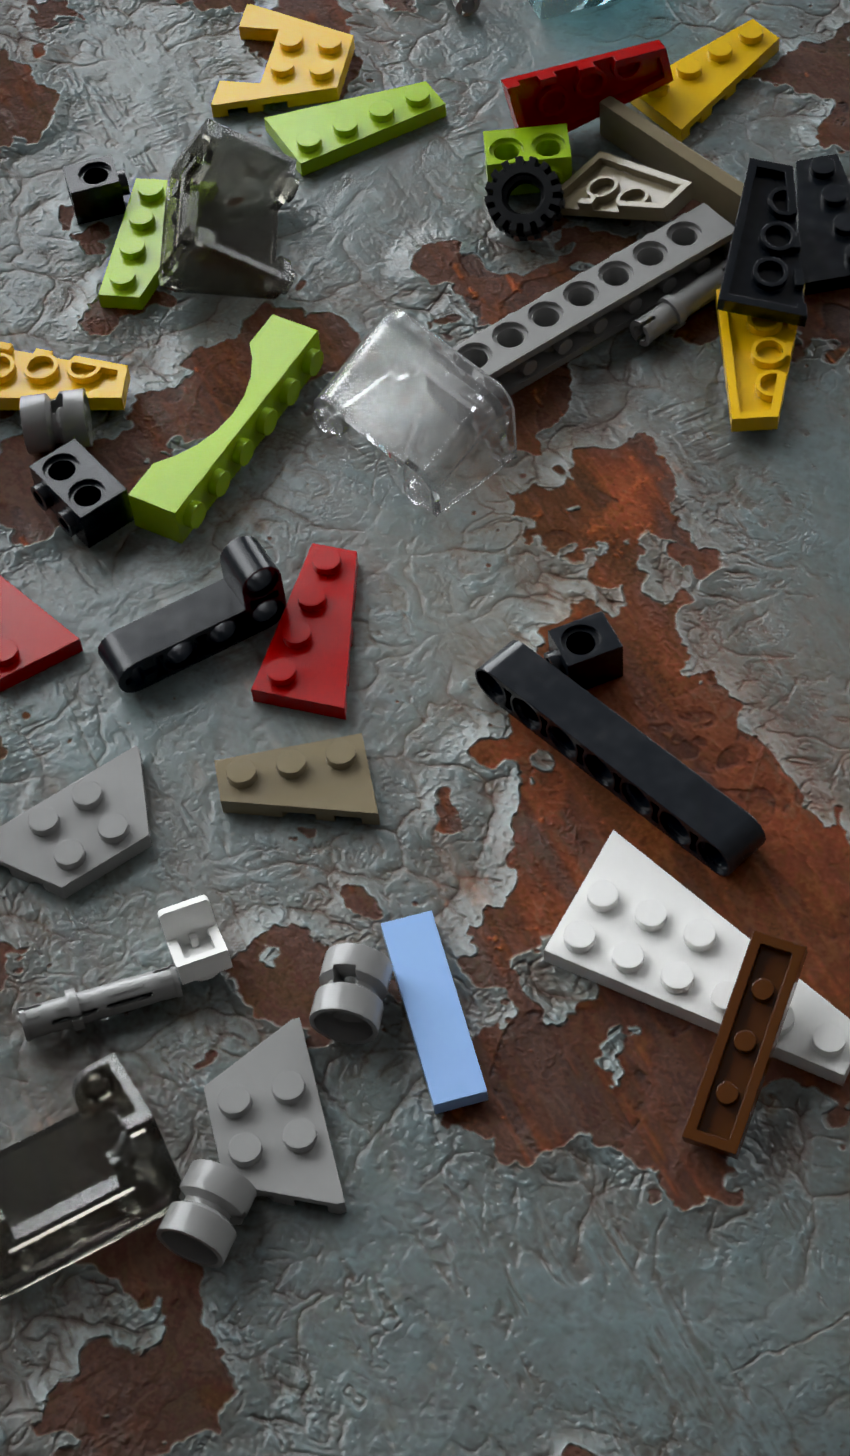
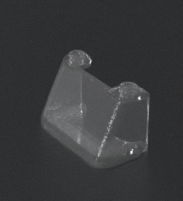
(423, 410)

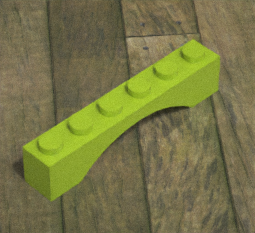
(182, 488)

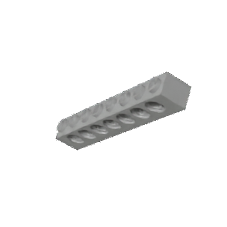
(599, 300)

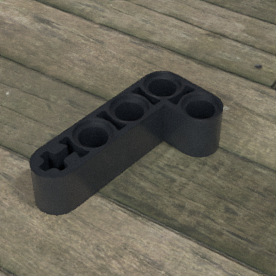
(200, 624)

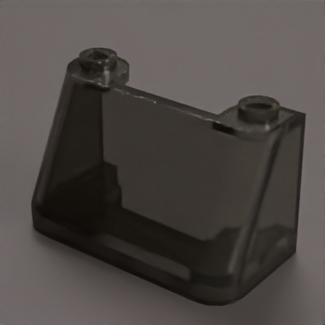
(225, 217)
(82, 1179)

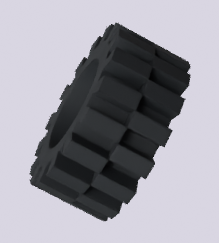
(524, 173)

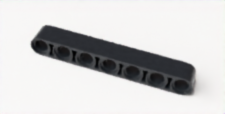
(621, 758)

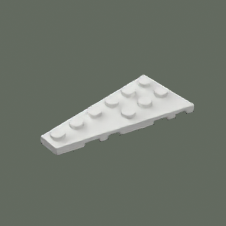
(671, 950)

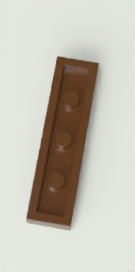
(745, 1044)

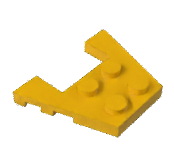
(303, 67)

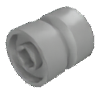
(55, 421)
(351, 993)
(203, 1221)

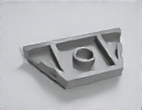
(81, 829)
(273, 1123)

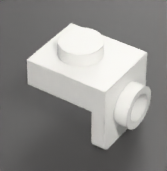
(194, 940)

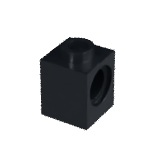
(96, 189)
(586, 651)

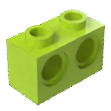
(544, 142)

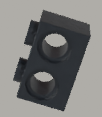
(80, 493)

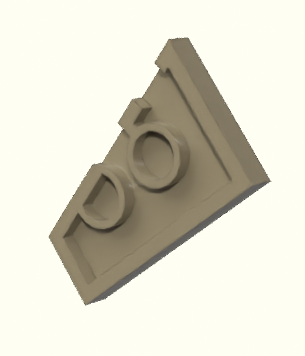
(624, 190)
(307, 778)

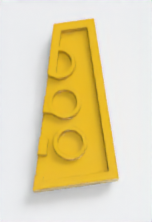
(708, 77)
(755, 368)
(44, 373)

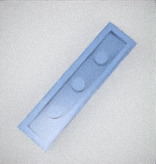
(434, 1012)

